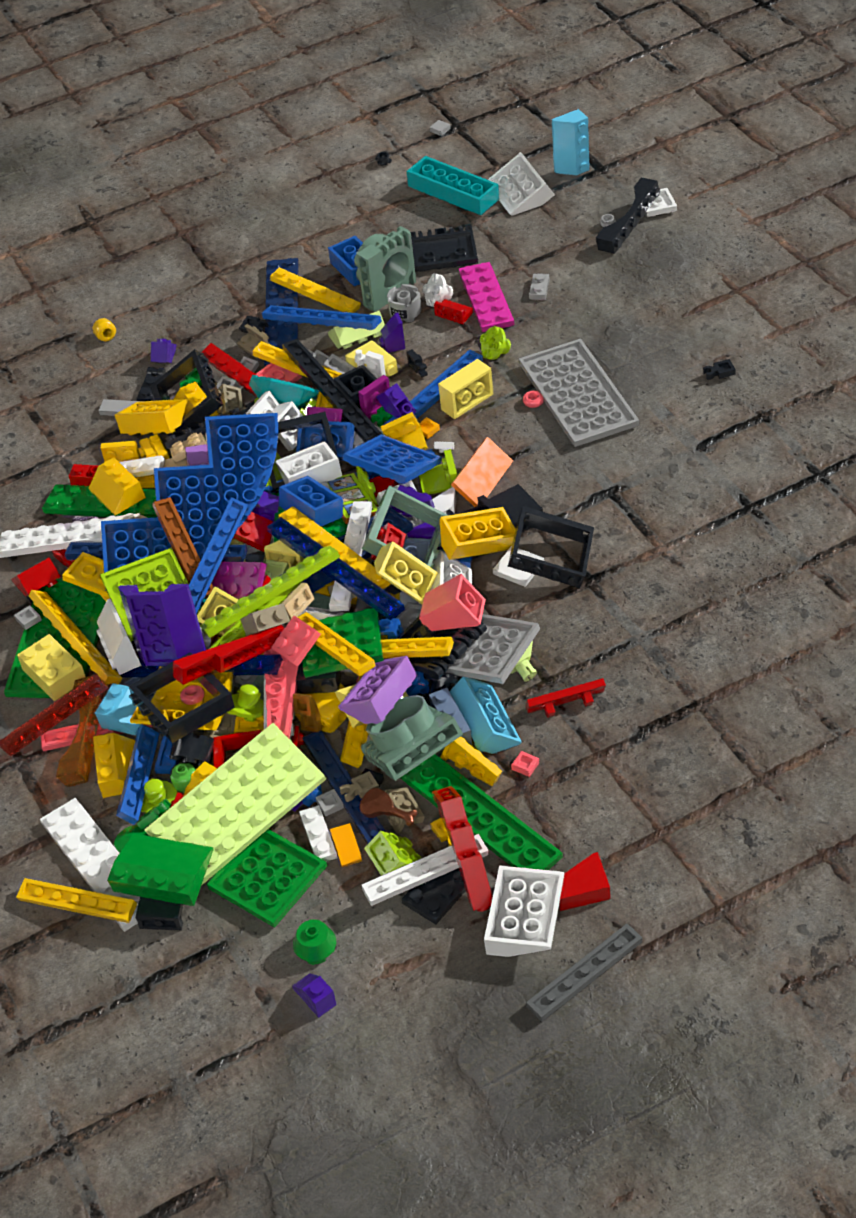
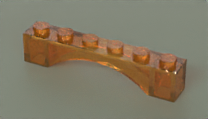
(76, 762)

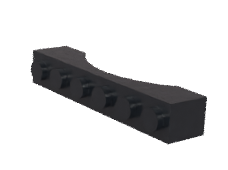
(613, 235)

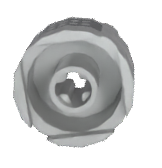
(405, 302)

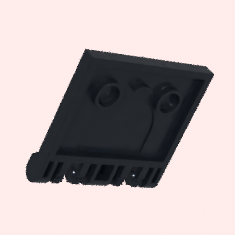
(444, 248)
(433, 665)

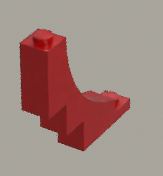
(465, 848)

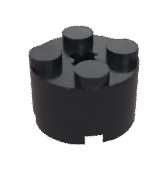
(192, 749)

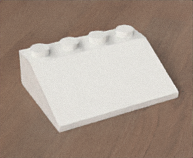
(520, 186)
(523, 911)

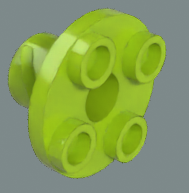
(494, 343)
(248, 703)
(155, 792)

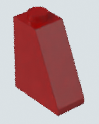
(584, 884)

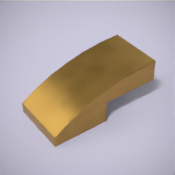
(309, 713)

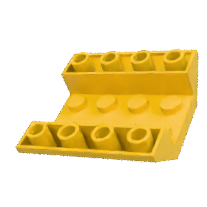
(168, 701)

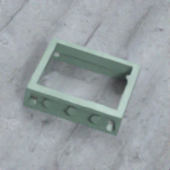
(413, 507)

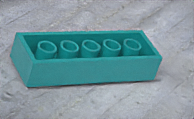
(453, 185)

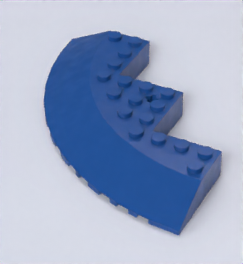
(239, 467)

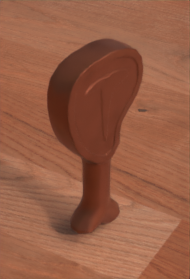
(378, 803)

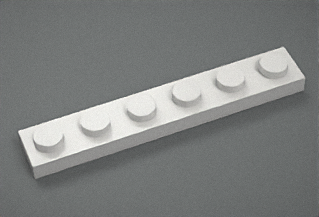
(415, 874)

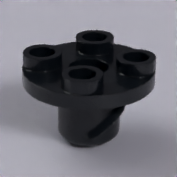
(444, 681)

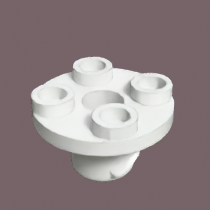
(437, 290)

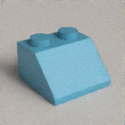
(116, 710)

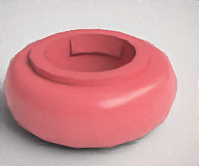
(533, 395)
(193, 699)

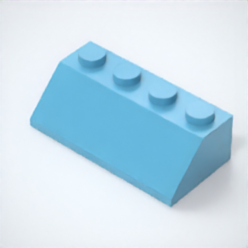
(571, 143)
(484, 715)

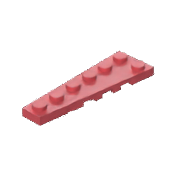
(280, 694)

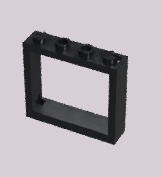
(180, 370)
(301, 422)
(556, 526)
(190, 721)

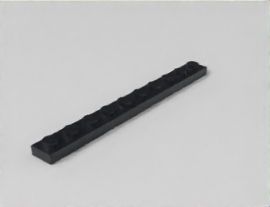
(331, 390)

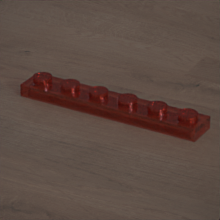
(53, 715)

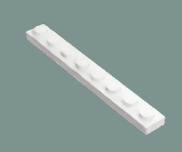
(354, 539)

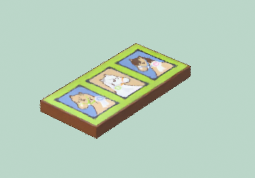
(350, 490)

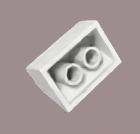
(316, 462)

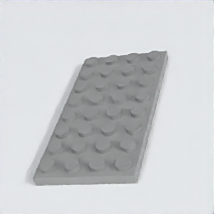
(578, 392)
(494, 652)

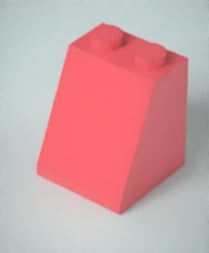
(452, 605)

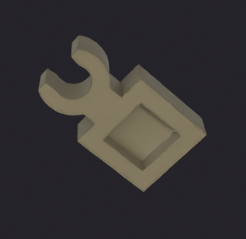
(359, 786)

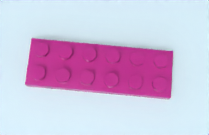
(486, 296)

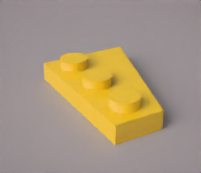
(466, 756)

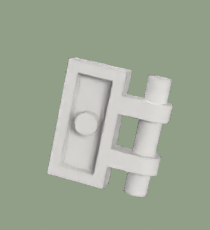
(374, 362)

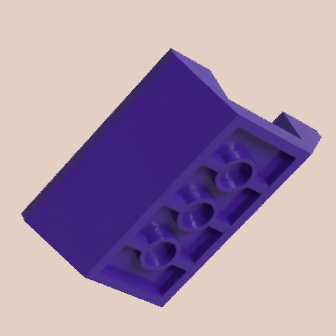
(162, 623)

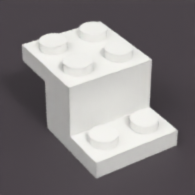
(285, 411)

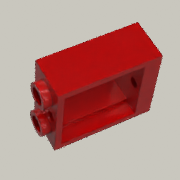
(231, 742)

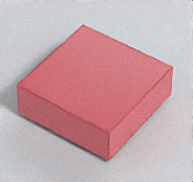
(525, 763)

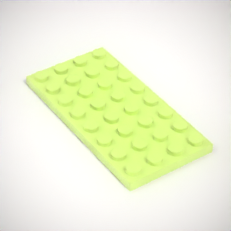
(241, 798)

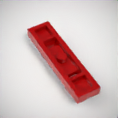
(566, 695)

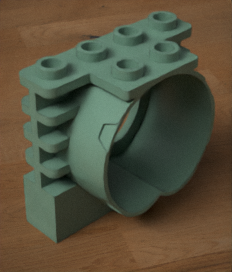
(398, 270)
(408, 736)

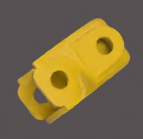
(329, 711)

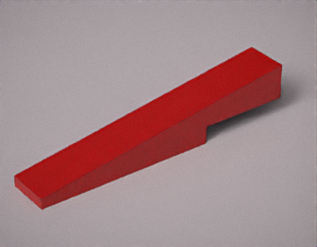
(225, 655)

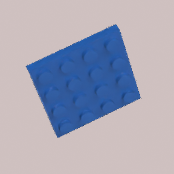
(392, 459)

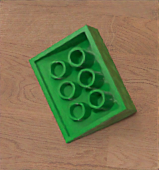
(160, 869)

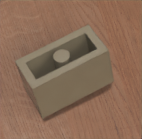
(265, 619)

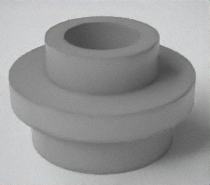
(606, 220)

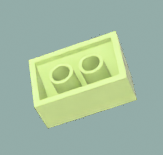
(346, 336)

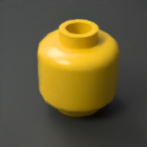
(104, 329)

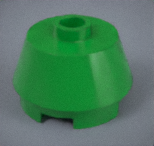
(314, 942)

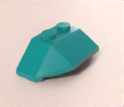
(283, 390)

